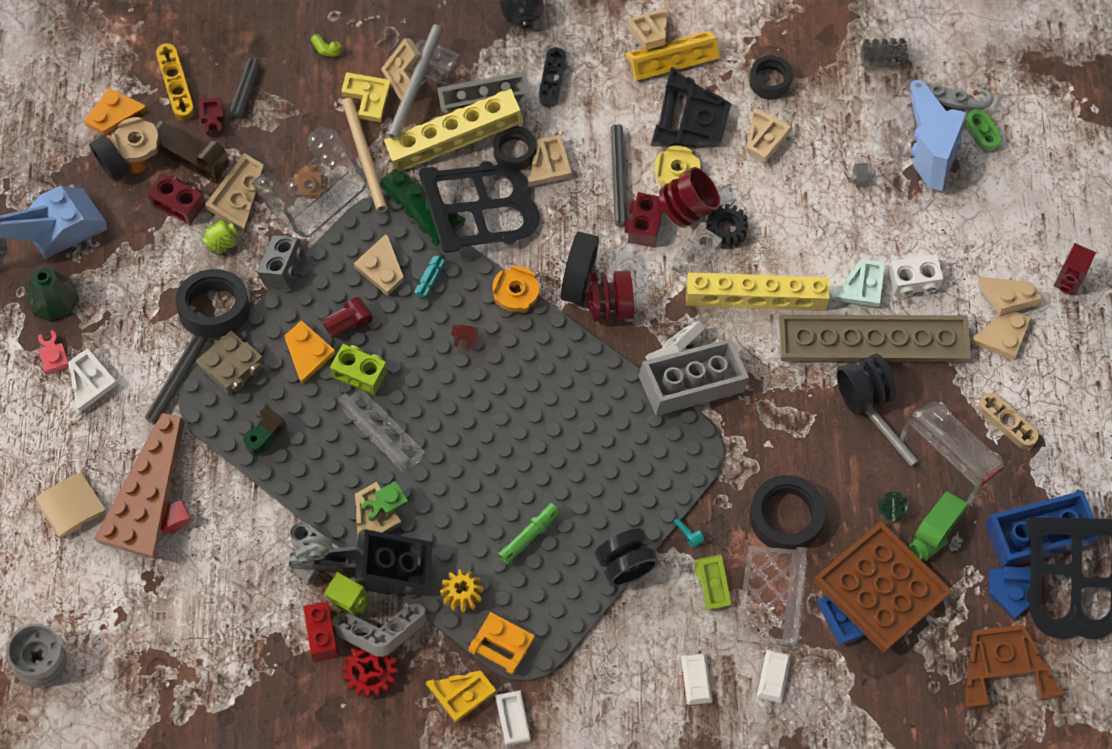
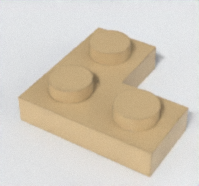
(399, 65)

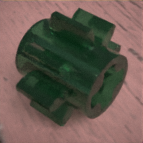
(893, 506)

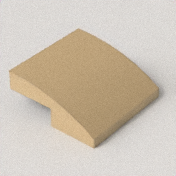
(70, 505)

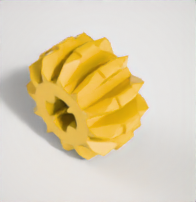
(457, 583)

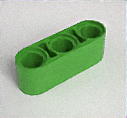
(941, 519)

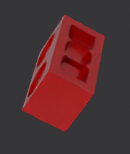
(320, 631)

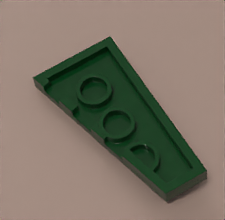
(414, 201)

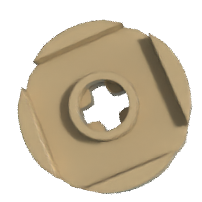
(136, 151)

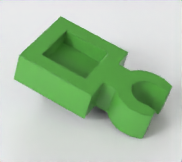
(387, 499)

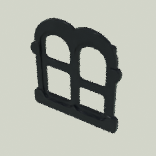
(518, 200)
(1075, 620)

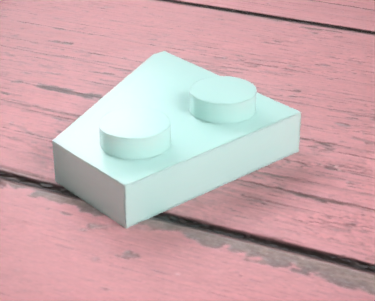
(863, 284)

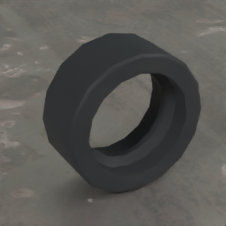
(775, 63)
(514, 133)
(108, 157)

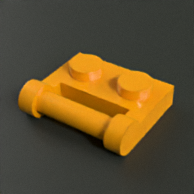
(507, 637)

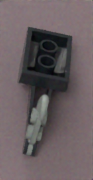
(383, 561)

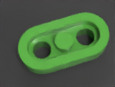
(984, 131)

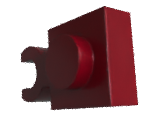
(211, 113)

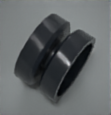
(626, 557)

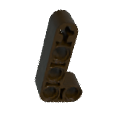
(206, 161)

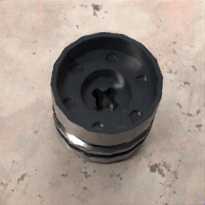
(866, 383)

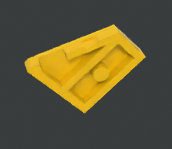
(461, 693)

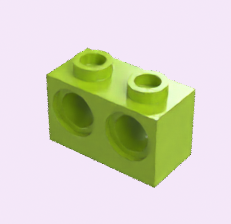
(355, 373)
(347, 595)

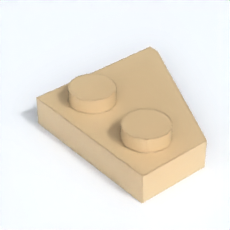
(766, 135)
(381, 266)
(1009, 294)
(1003, 334)

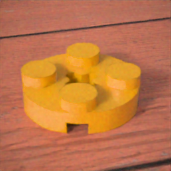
(518, 301)

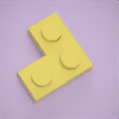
(372, 92)

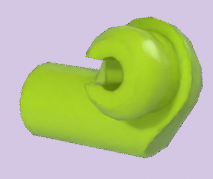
(330, 50)

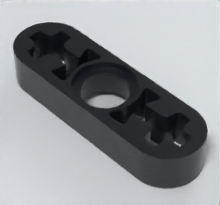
(554, 85)

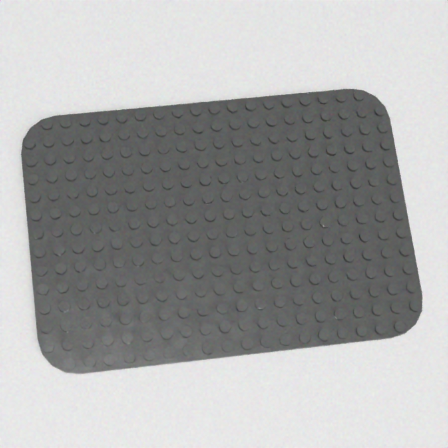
(504, 427)

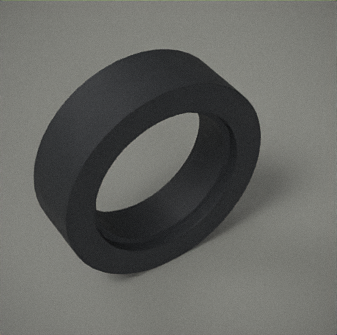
(578, 266)
(212, 280)
(800, 488)

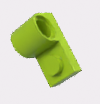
(713, 581)

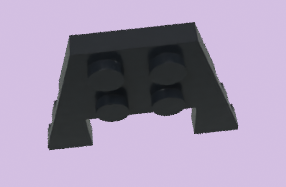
(702, 117)

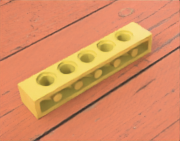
(466, 131)
(757, 291)

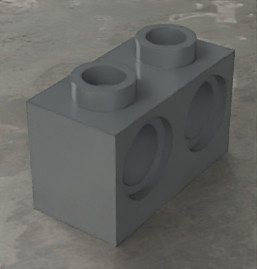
(281, 261)

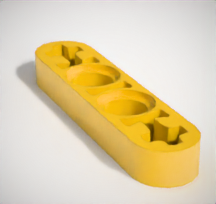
(174, 82)

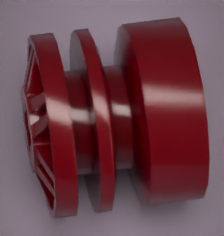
(689, 197)
(611, 296)

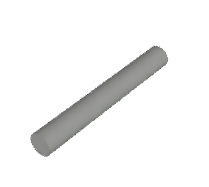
(892, 437)

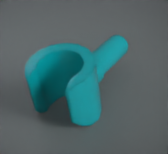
(693, 539)

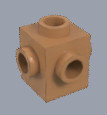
(316, 175)

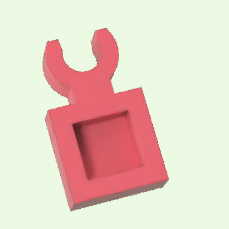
(54, 354)

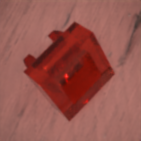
(464, 332)

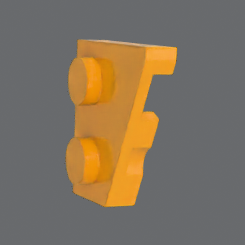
(111, 111)
(307, 350)

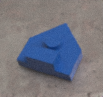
(1009, 588)

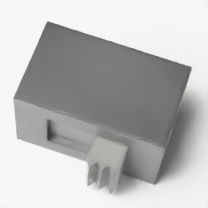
(861, 175)

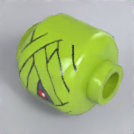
(220, 237)

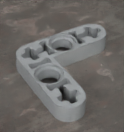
(380, 640)

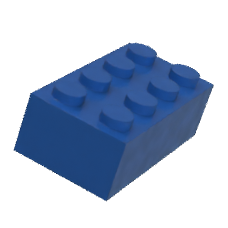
(1009, 534)

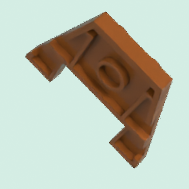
(1005, 654)

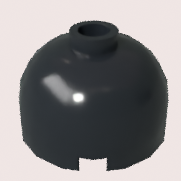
(522, 11)

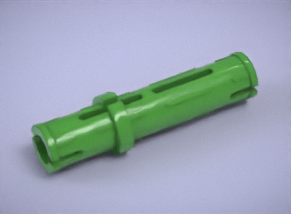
(529, 533)

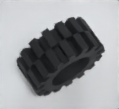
(733, 216)

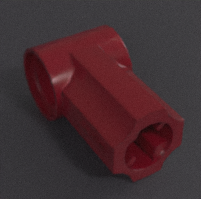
(352, 315)

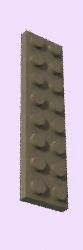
(860, 336)

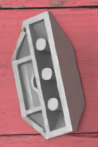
(468, 93)

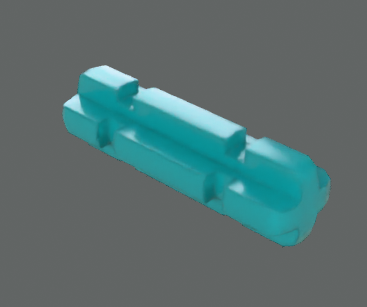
(429, 276)

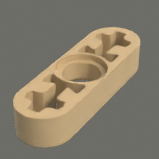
(1026, 428)

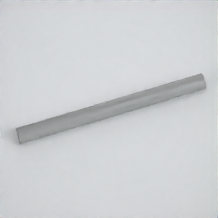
(415, 82)

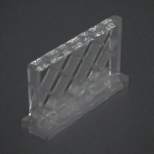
(794, 594)

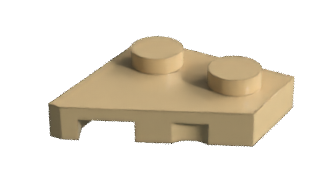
(649, 28)
(549, 161)
(383, 522)

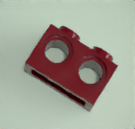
(174, 202)
(644, 219)
(1074, 269)

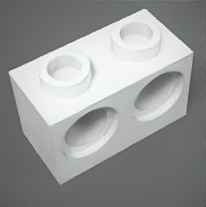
(913, 270)

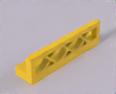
(675, 53)

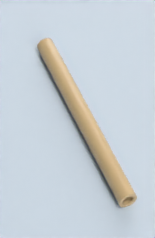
(364, 154)

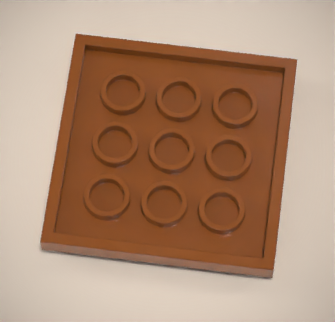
(882, 586)

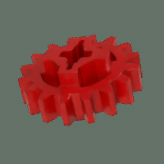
(380, 676)

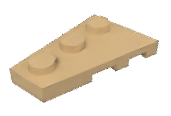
(236, 193)

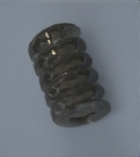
(884, 51)

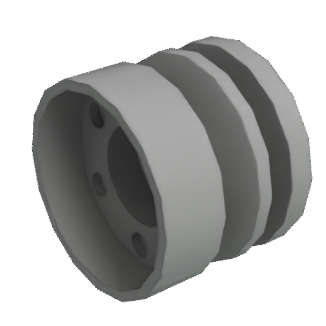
(31, 643)

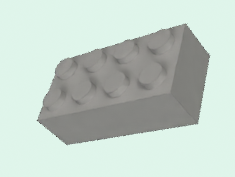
(693, 376)

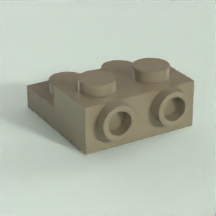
(230, 363)

